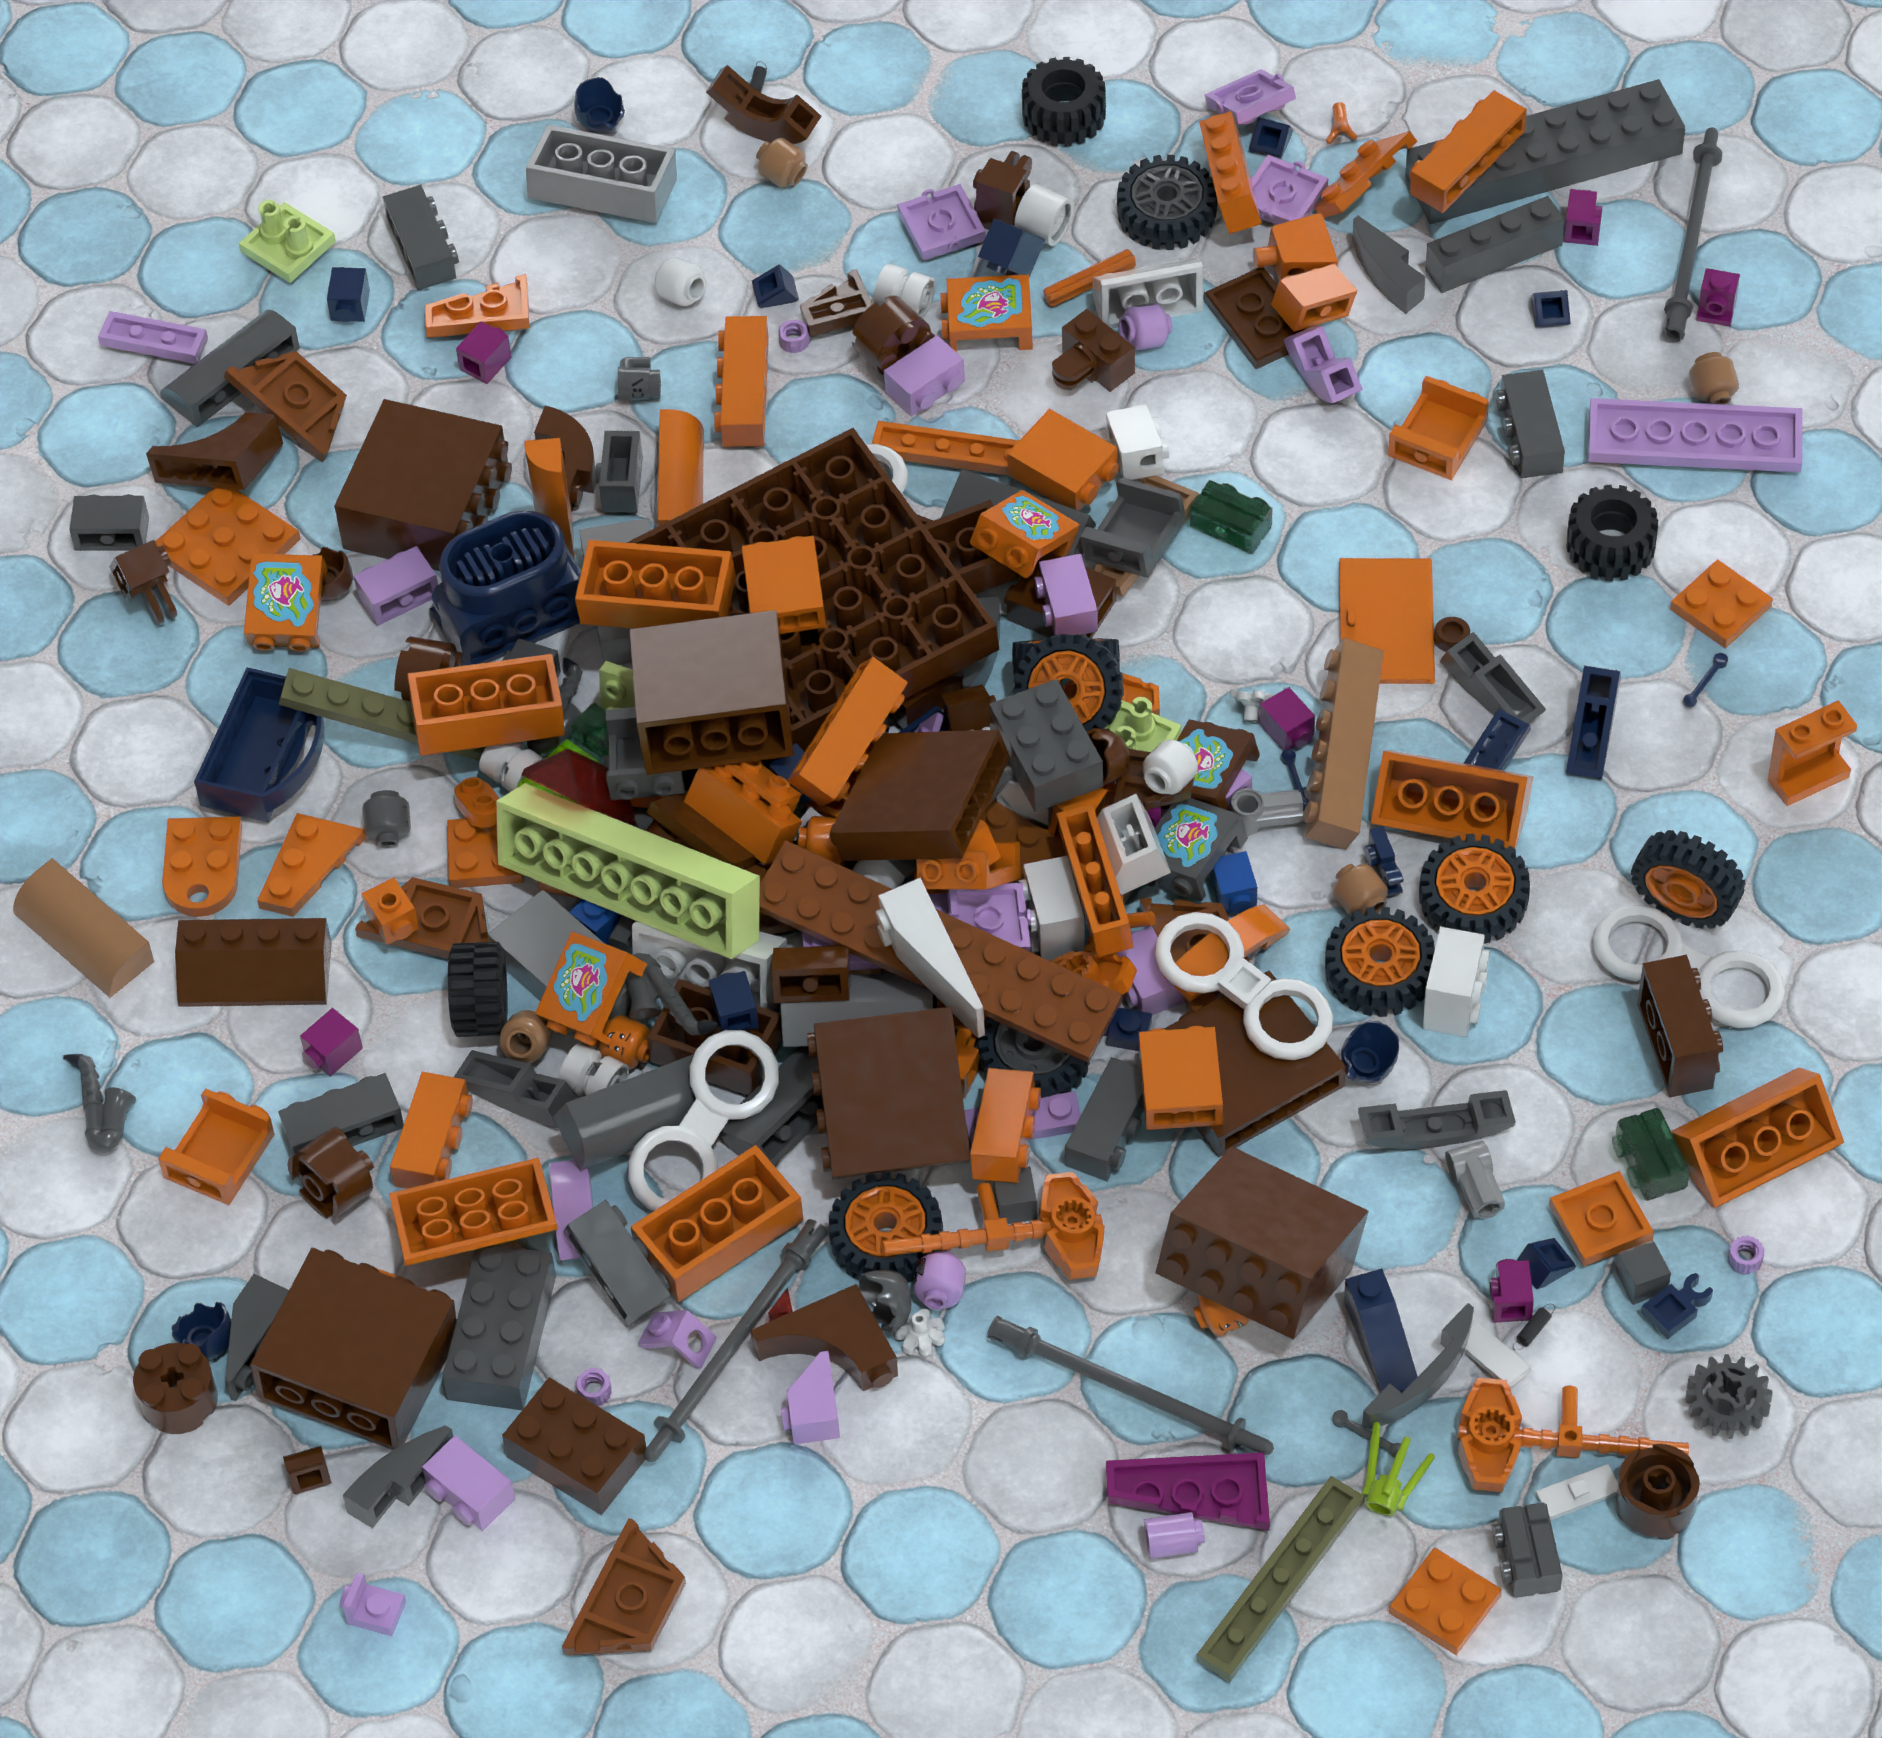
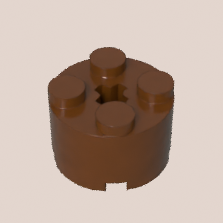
(889, 333)
(424, 656)
(332, 1173)
(175, 1387)
(1657, 1491)

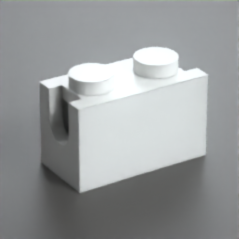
(1138, 442)

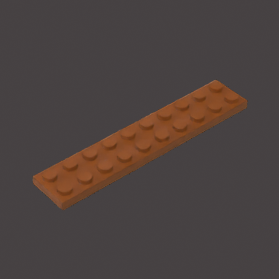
(1009, 980)

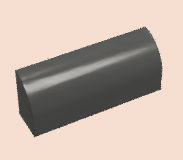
(204, 390)
(974, 489)
(621, 1114)
(785, 1117)

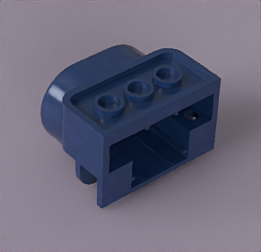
(505, 585)

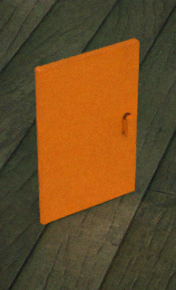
(1392, 611)

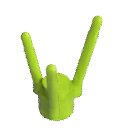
(1385, 1493)

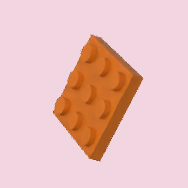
(217, 540)

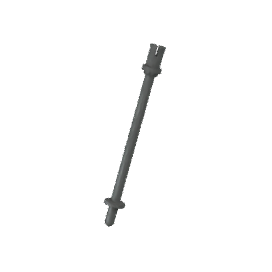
(1678, 307)
(795, 1257)
(1029, 1342)

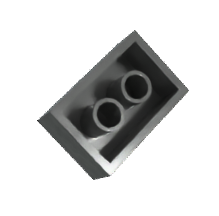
(1047, 745)

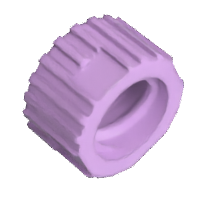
(793, 327)
(1750, 1244)
(594, 1375)

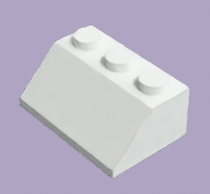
(1171, 285)

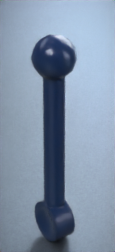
(1719, 661)
(1288, 758)

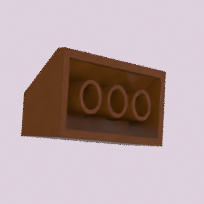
(252, 962)

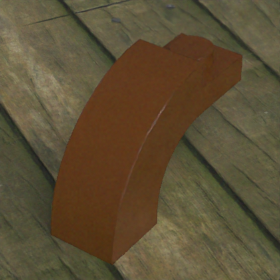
(760, 114)
(576, 451)

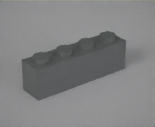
(1494, 244)

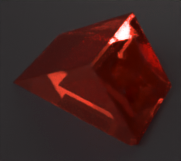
(781, 1307)

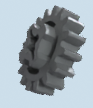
(1727, 1399)

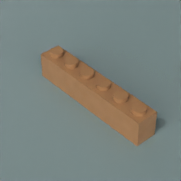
(1343, 743)

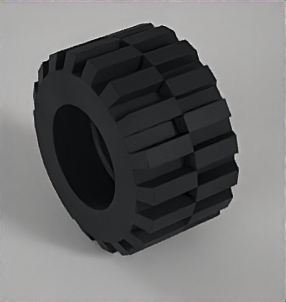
(1059, 120)
(1607, 554)
(477, 989)

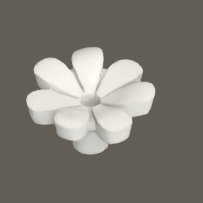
(1250, 701)
(921, 1332)

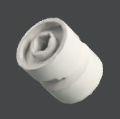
(915, 289)
(506, 763)
(589, 1072)

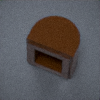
(307, 1470)

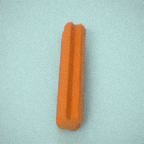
(1083, 280)

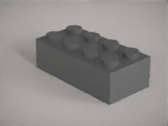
(499, 1327)

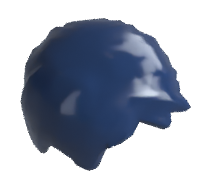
(598, 105)
(1370, 1052)
(206, 1328)

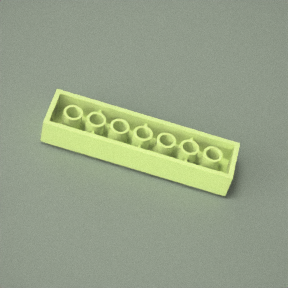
(628, 870)

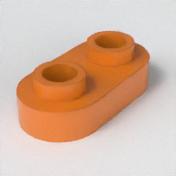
(477, 802)

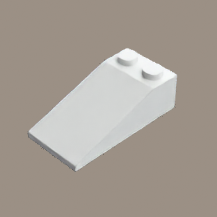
(923, 945)
(698, 965)

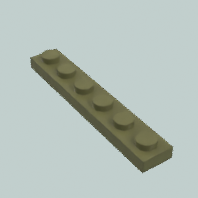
(354, 707)
(1280, 1579)

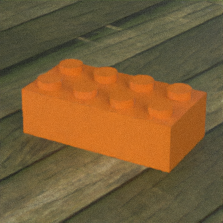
(652, 584)
(486, 704)
(719, 1222)

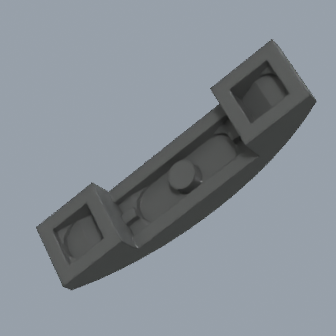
(1437, 1125)
(1393, 1404)

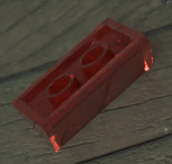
(580, 781)

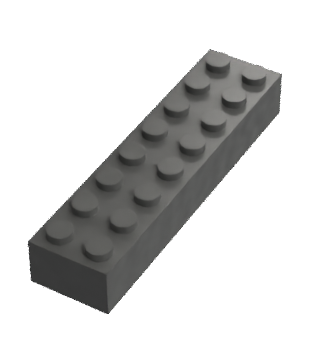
(1572, 147)

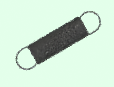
(758, 77)
(1533, 1327)

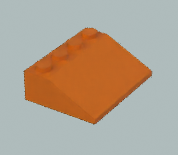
(472, 1211)

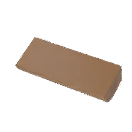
(82, 928)

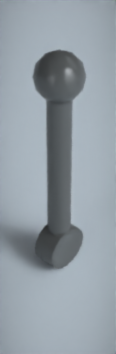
(1340, 1419)

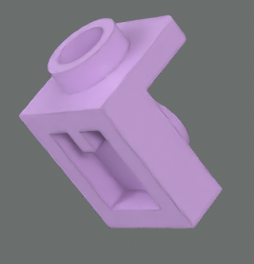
(371, 1606)

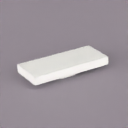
(1495, 1356)
(1578, 1491)

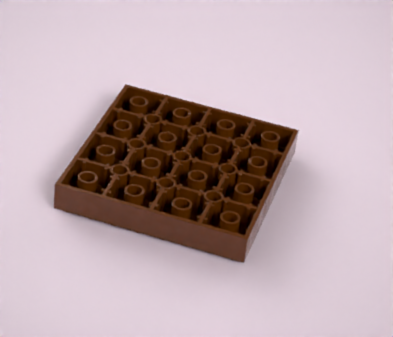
(879, 569)

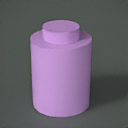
(1173, 1535)

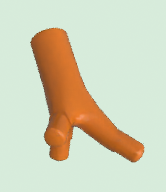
(1340, 123)

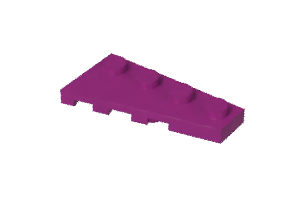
(1209, 1486)

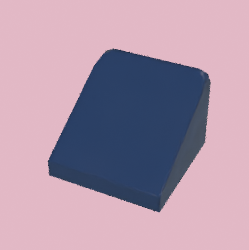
(1270, 138)
(775, 288)
(1550, 308)
(1546, 1262)

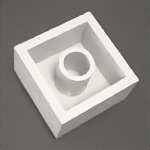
(1054, 908)
(1456, 982)

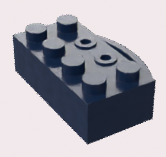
(248, 748)

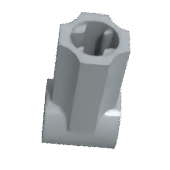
(1267, 808)
(1473, 1170)

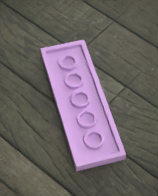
(1695, 435)

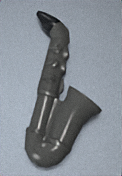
(570, 711)
(655, 985)
(105, 1120)

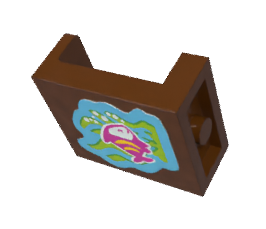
(1219, 758)

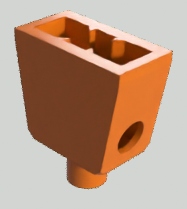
(1297, 247)

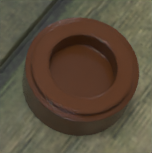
(1450, 632)

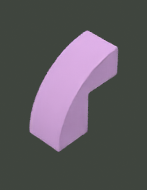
(1314, 359)
(570, 1199)

